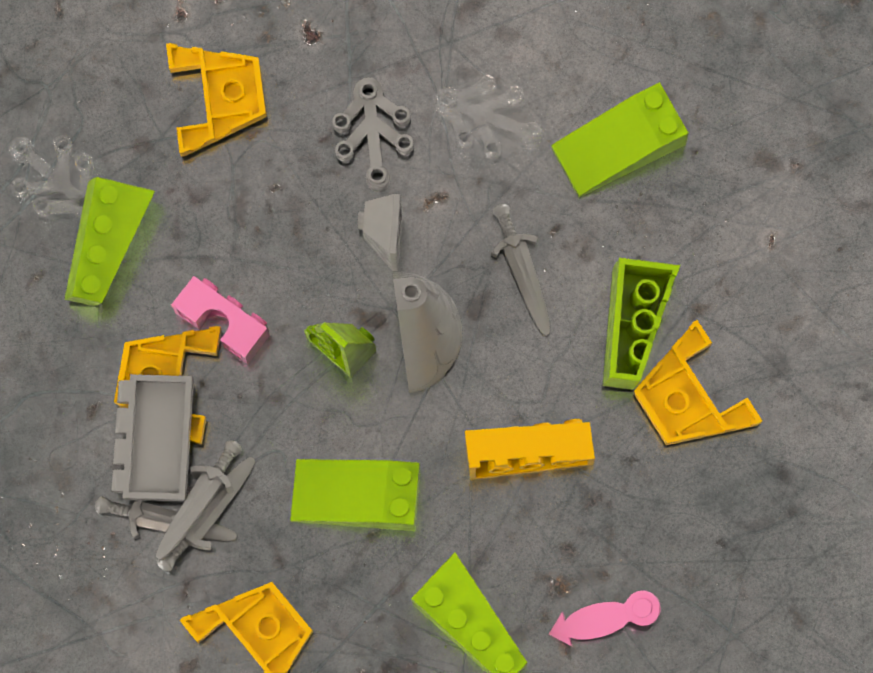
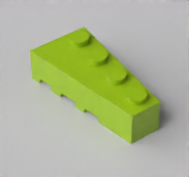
(635, 314)

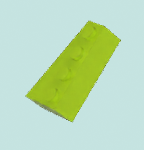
(104, 234)
(466, 617)

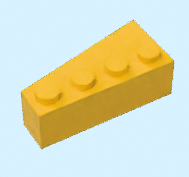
(528, 449)

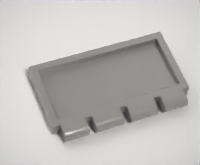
(156, 437)

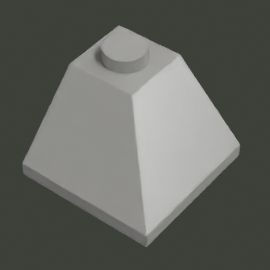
(382, 227)

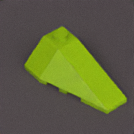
(342, 344)

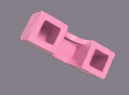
(201, 302)

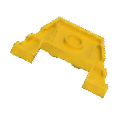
(230, 92)
(166, 357)
(679, 402)
(261, 622)

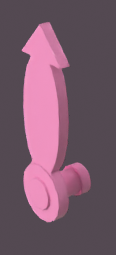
(607, 618)

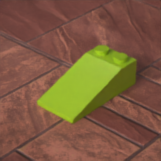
(621, 140)
(356, 493)

